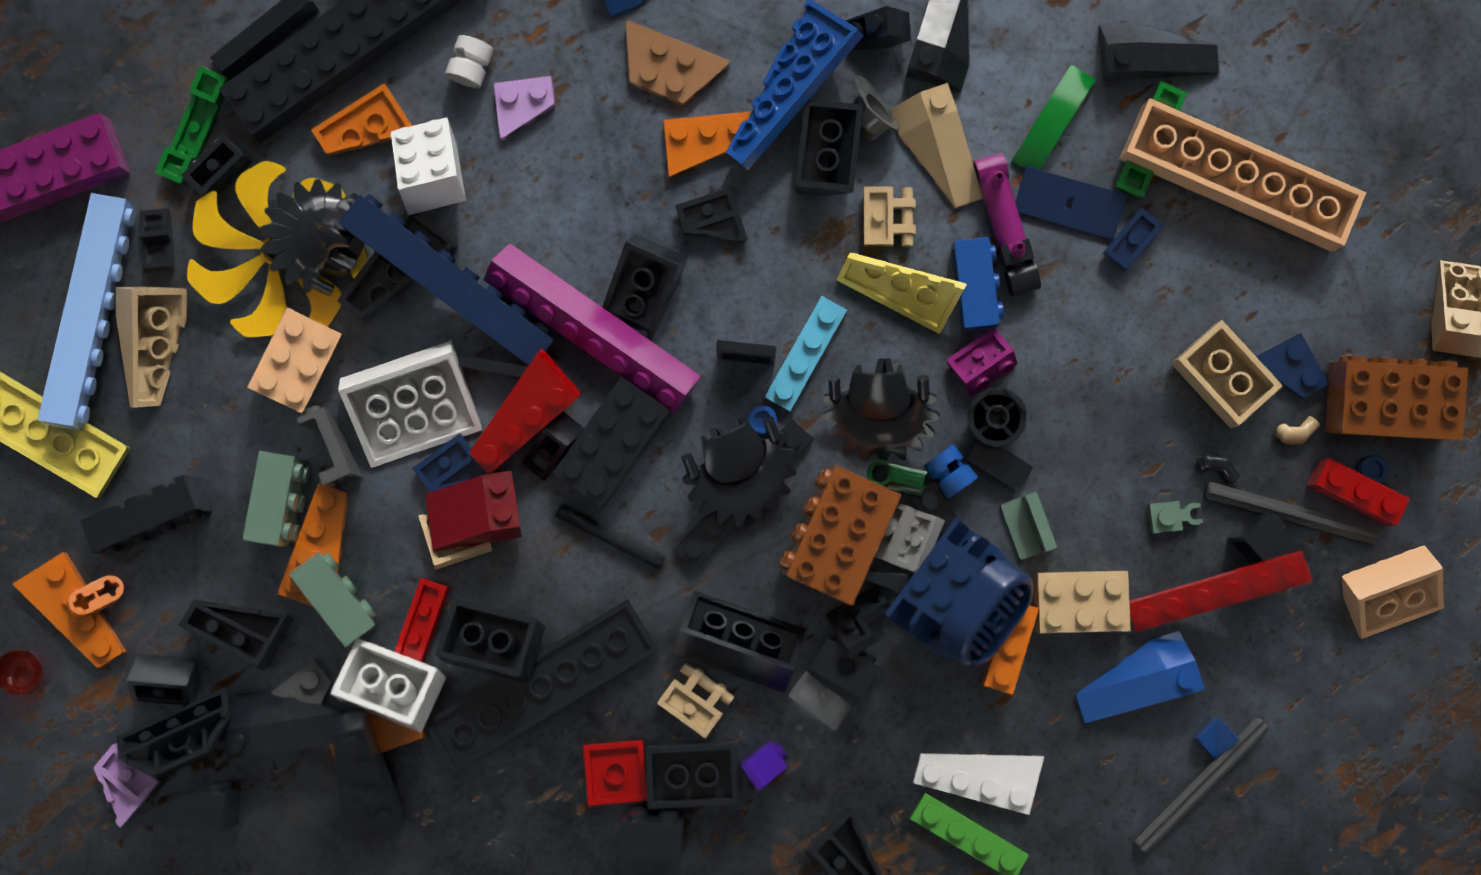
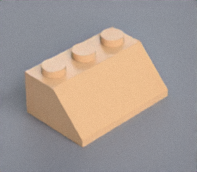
(1394, 591)

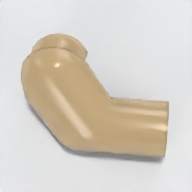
(1297, 435)

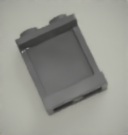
(346, 467)

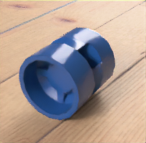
(961, 473)

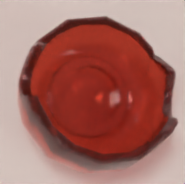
(20, 672)

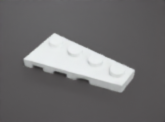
(991, 779)

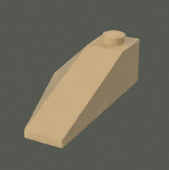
(936, 138)
(148, 335)

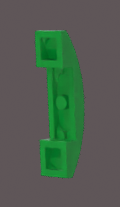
(1053, 119)
(195, 125)
(1134, 177)

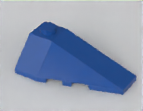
(1149, 676)

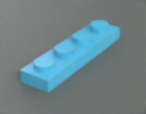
(805, 354)

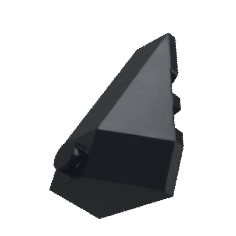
(942, 45)

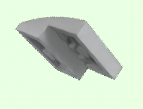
(909, 537)

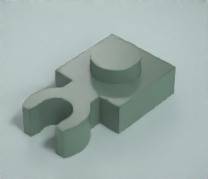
(1169, 516)

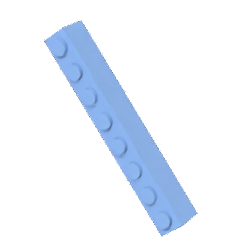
(87, 312)

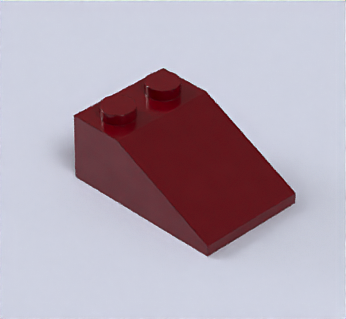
(474, 512)

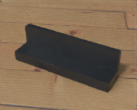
(262, 36)

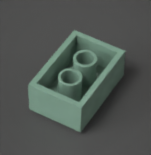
(276, 499)
(333, 597)

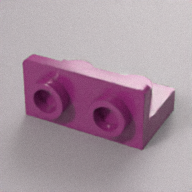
(983, 361)

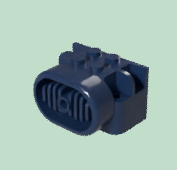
(963, 598)

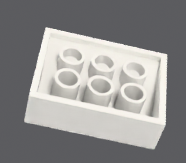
(409, 404)

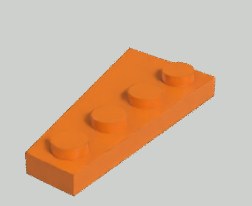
(320, 531)
(49, 592)

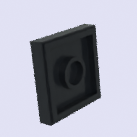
(746, 352)

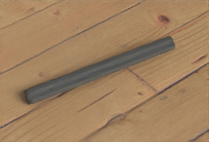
(1292, 513)
(1201, 786)

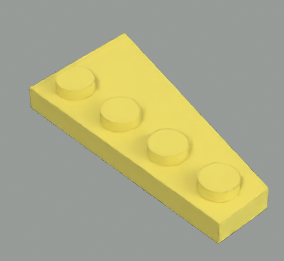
(905, 290)

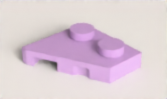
(521, 102)
(123, 785)

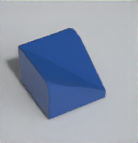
(1216, 737)

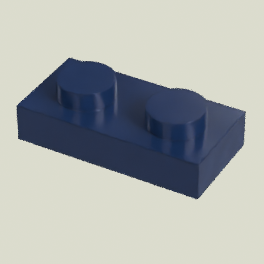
(1133, 239)

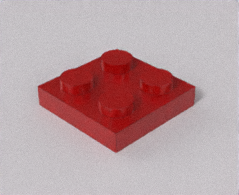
(615, 772)

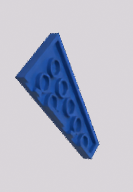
(797, 72)

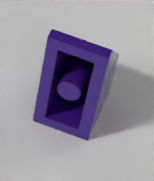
(765, 764)

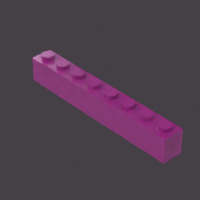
(591, 327)

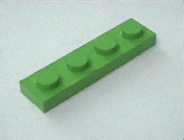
(968, 836)

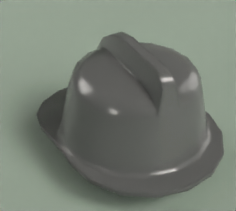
(875, 116)

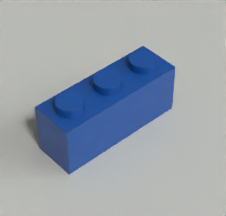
(979, 300)

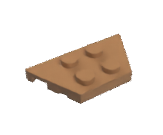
(669, 65)

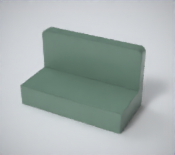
(1028, 526)

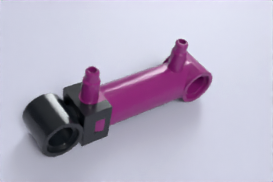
(1014, 249)

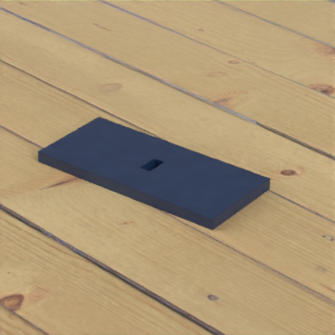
(1092, 209)

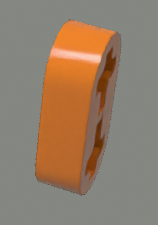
(92, 590)

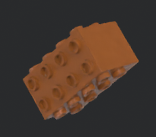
(1396, 398)
(839, 533)

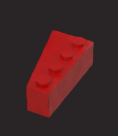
(529, 407)

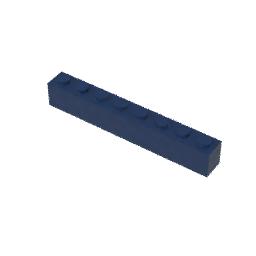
(445, 280)

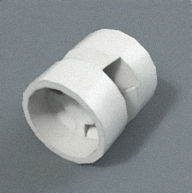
(469, 61)

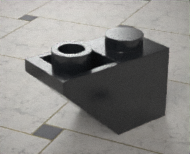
(882, 28)

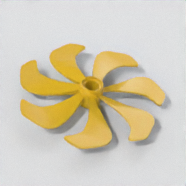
(223, 286)

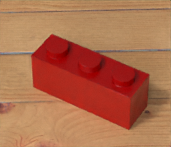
(1358, 492)

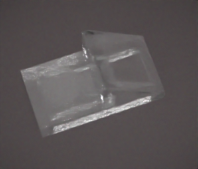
(820, 700)

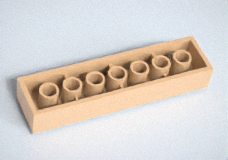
(1243, 175)

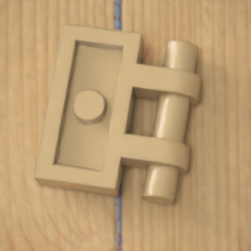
(878, 216)
(690, 707)

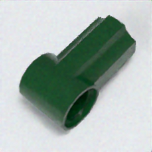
(900, 478)

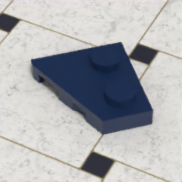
(1294, 366)
(448, 465)

